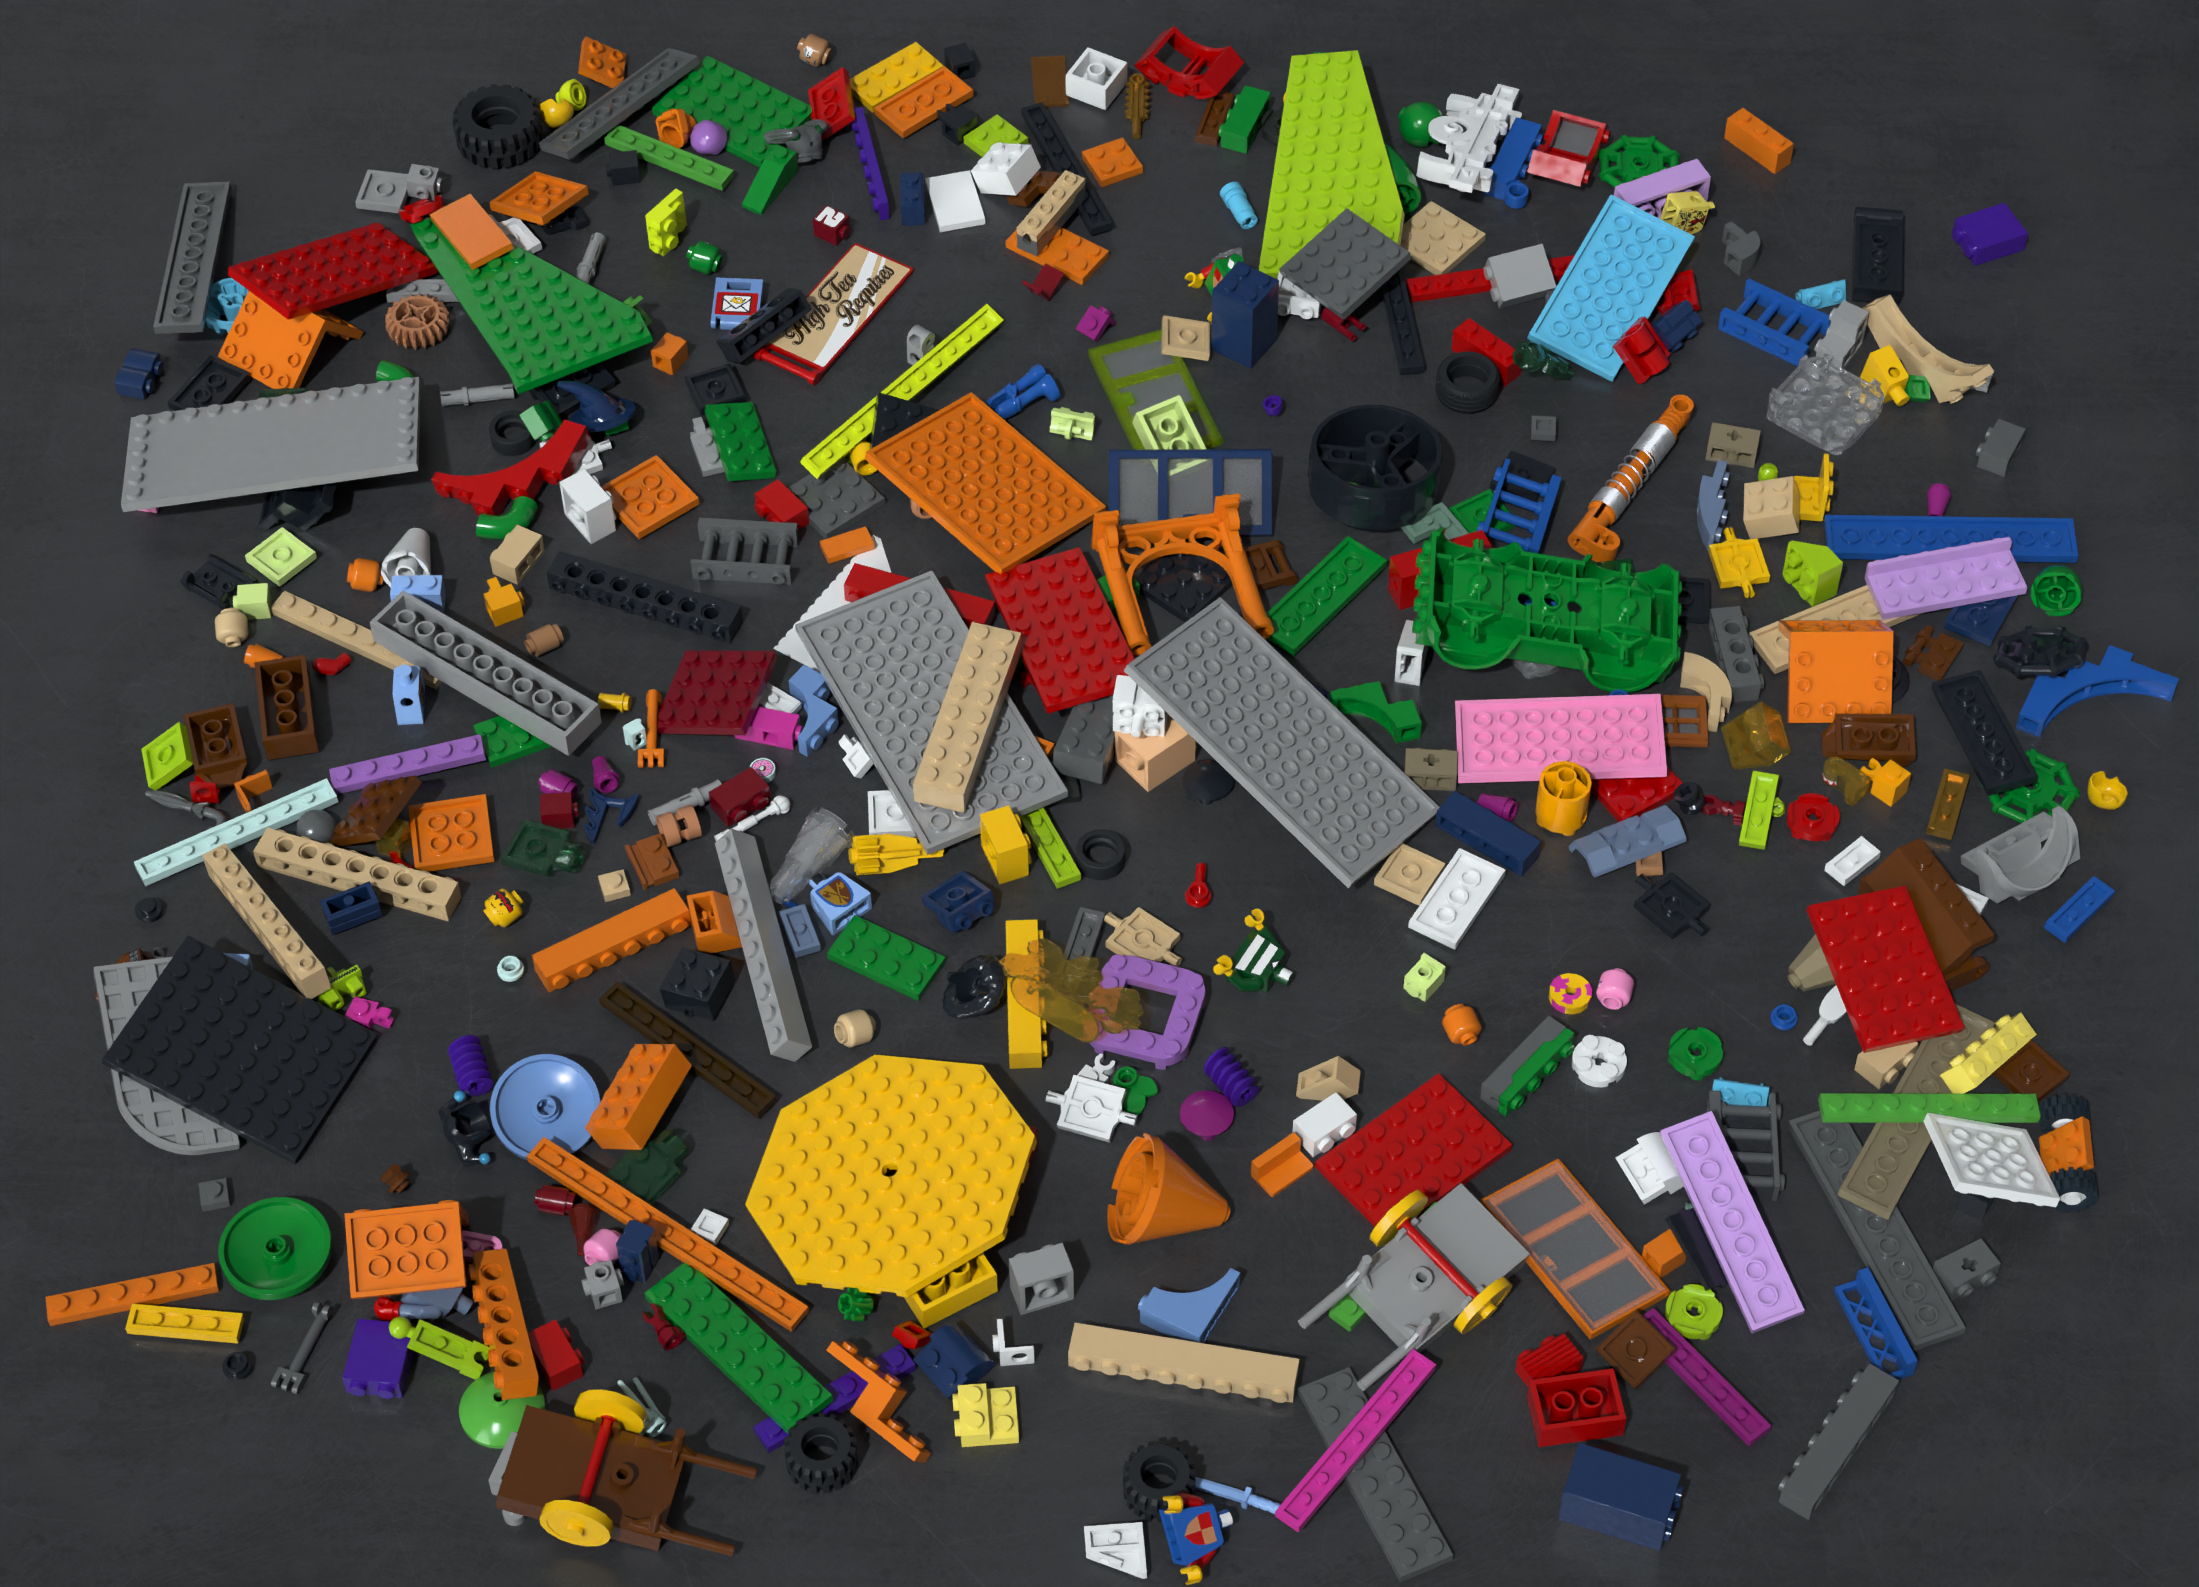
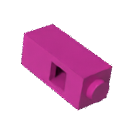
(773, 728)

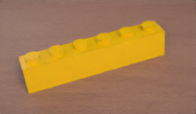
(1023, 1026)

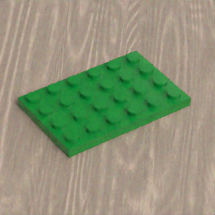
(737, 103)

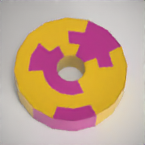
(1570, 1003)

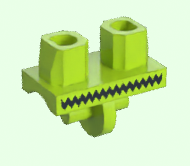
(341, 984)

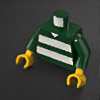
(1257, 961)

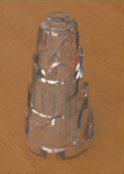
(815, 848)

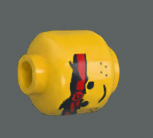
(503, 907)

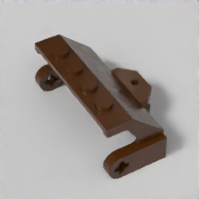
(1943, 909)

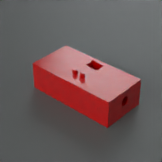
(1404, 570)

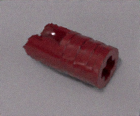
(1342, 325)

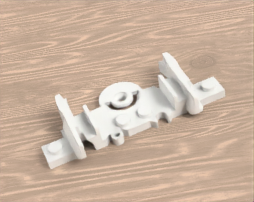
(1469, 151)

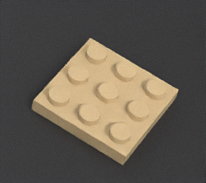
(1439, 239)

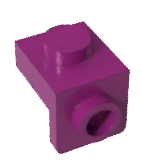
(1095, 322)

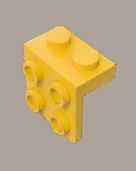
(1815, 492)

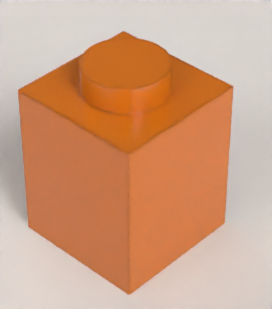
(669, 353)
(1664, 1254)

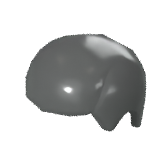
(316, 825)

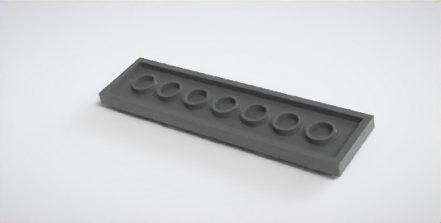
(619, 103)
(1378, 1481)

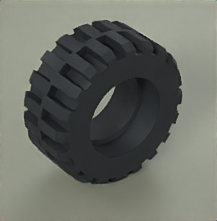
(497, 146)

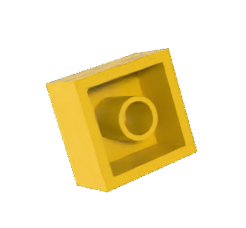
(1005, 844)

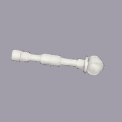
(779, 805)

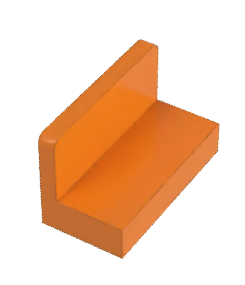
(1280, 1165)

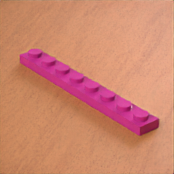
(1355, 1440)

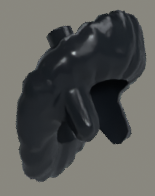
(974, 987)

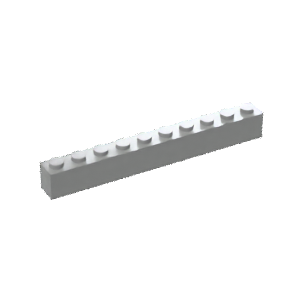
(763, 946)

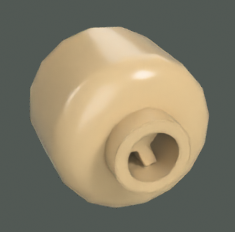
(231, 627)
(854, 1028)

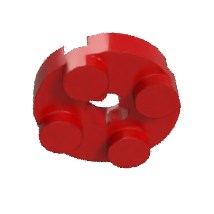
(415, 211)
(1812, 830)

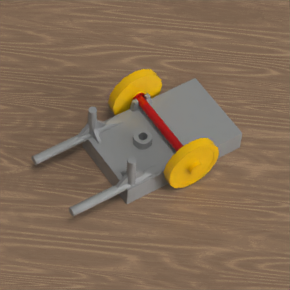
(1457, 1255)

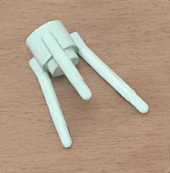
(655, 1420)

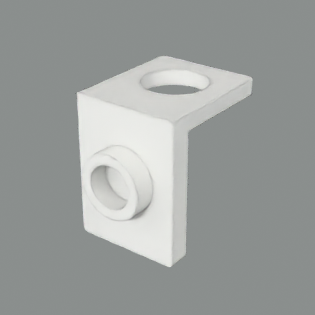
(1006, 1353)

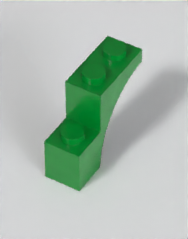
(1369, 701)

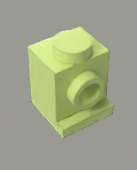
(1424, 977)

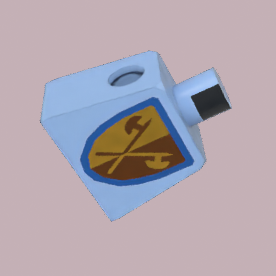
(408, 684)
(838, 900)

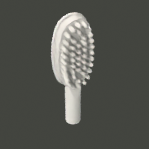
(1830, 1011)

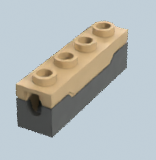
(1051, 213)

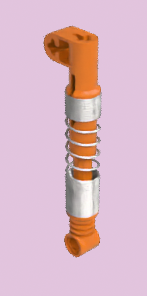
(1612, 499)

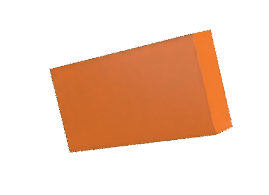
(847, 545)

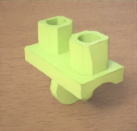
(1072, 423)

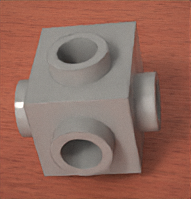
(423, 182)
(603, 1284)

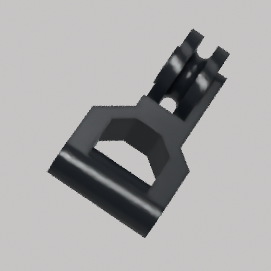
(566, 223)

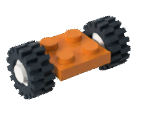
(2068, 1151)

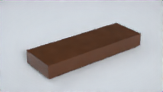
(1213, 117)

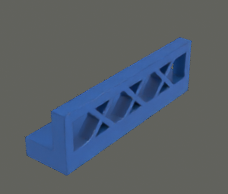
(1883, 1319)

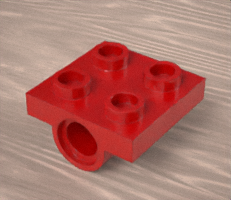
(1642, 350)

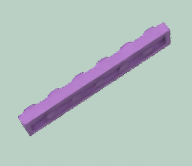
(408, 763)

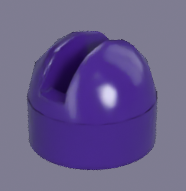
(1268, 405)

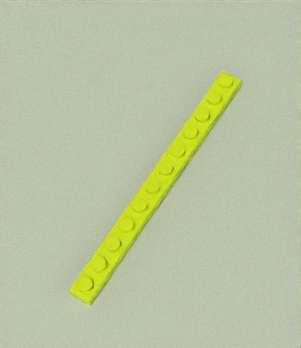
(905, 387)

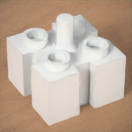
(1136, 710)

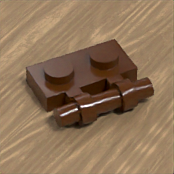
(1940, 656)

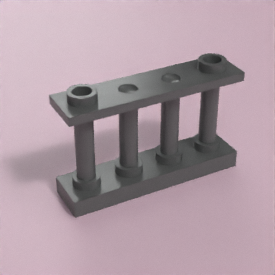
(745, 532)
(1773, 1113)

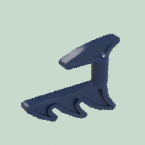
(600, 805)

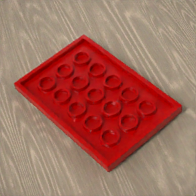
(1884, 969)
(1421, 1144)

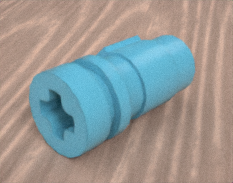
(1237, 202)

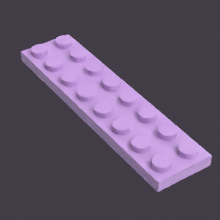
(1732, 1222)

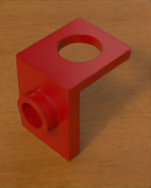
(204, 791)

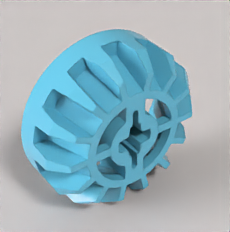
(224, 300)

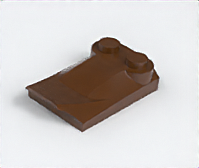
(1871, 737)
(216, 745)

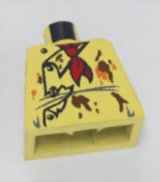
(1687, 211)

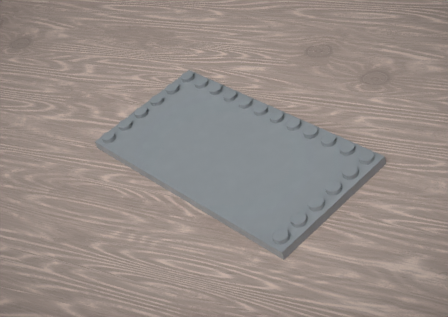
(272, 444)
(890, 672)
(1283, 741)

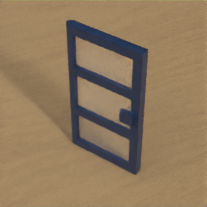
(1185, 482)

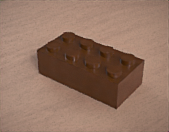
(286, 707)

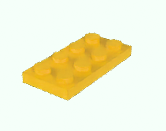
(893, 75)

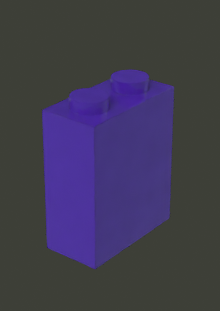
(1989, 234)
(377, 1361)

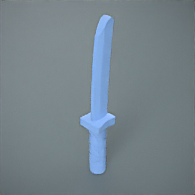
(1244, 1497)

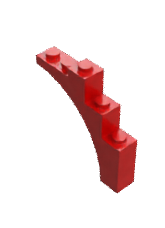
(492, 491)

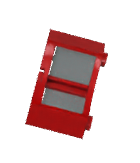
(1569, 149)

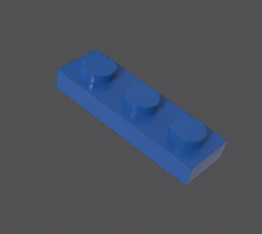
(2079, 909)

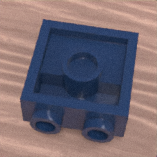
(959, 901)

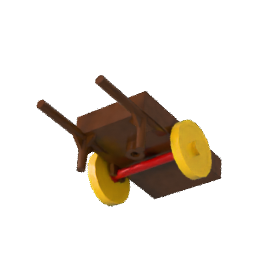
(570, 1470)

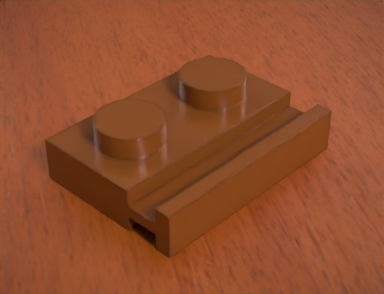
(652, 861)

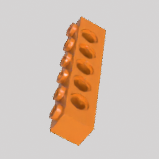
(504, 1324)

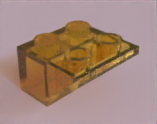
(1756, 738)

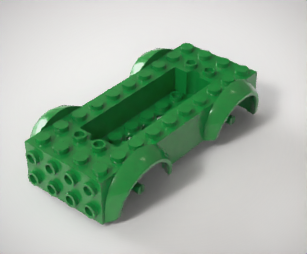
(1474, 615)

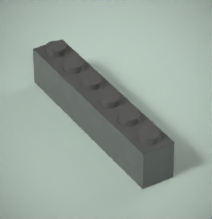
(1838, 1441)

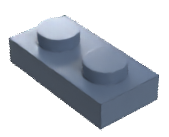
(800, 931)

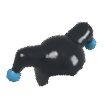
(465, 1128)

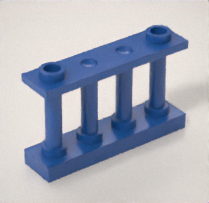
(1766, 338)
(1540, 508)

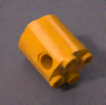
(1563, 797)

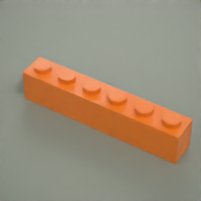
(611, 940)

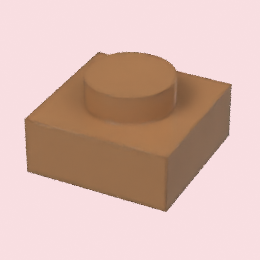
(1650, 865)

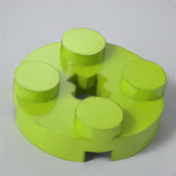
(1696, 1326)

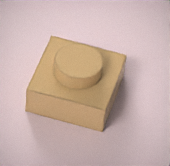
(614, 885)

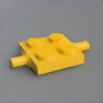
(1739, 563)

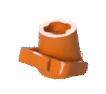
(677, 130)

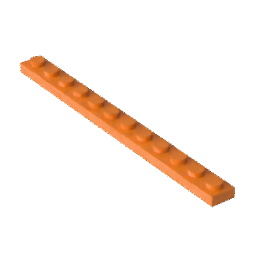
(669, 1234)

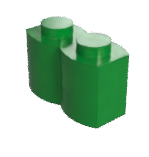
(541, 420)

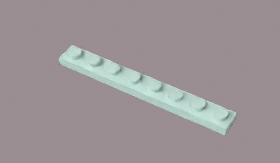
(235, 831)

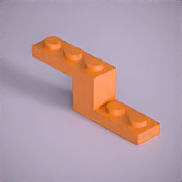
(879, 1400)

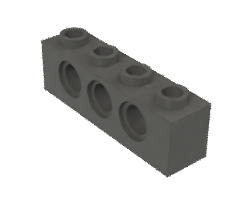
(1734, 652)

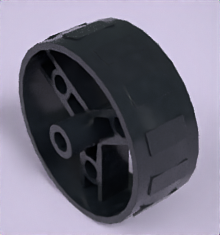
(1388, 440)

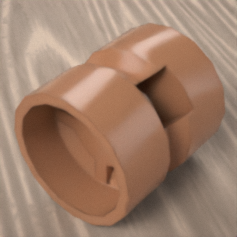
(669, 827)

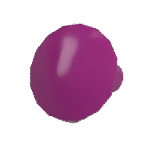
(1206, 1114)

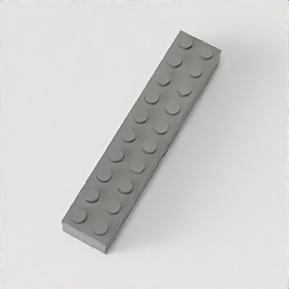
(486, 672)

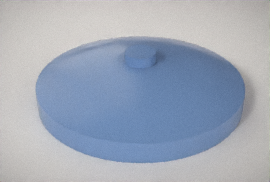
(543, 1099)

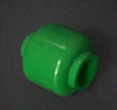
(704, 258)

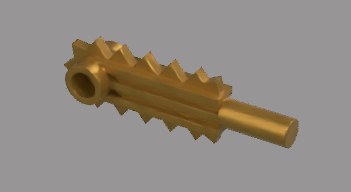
(1137, 104)

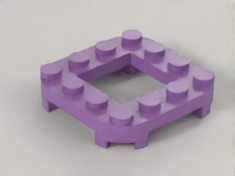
(1160, 977)

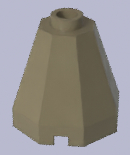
(1810, 968)

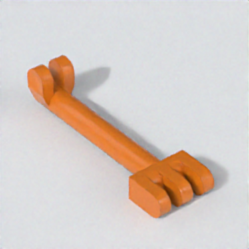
(653, 700)

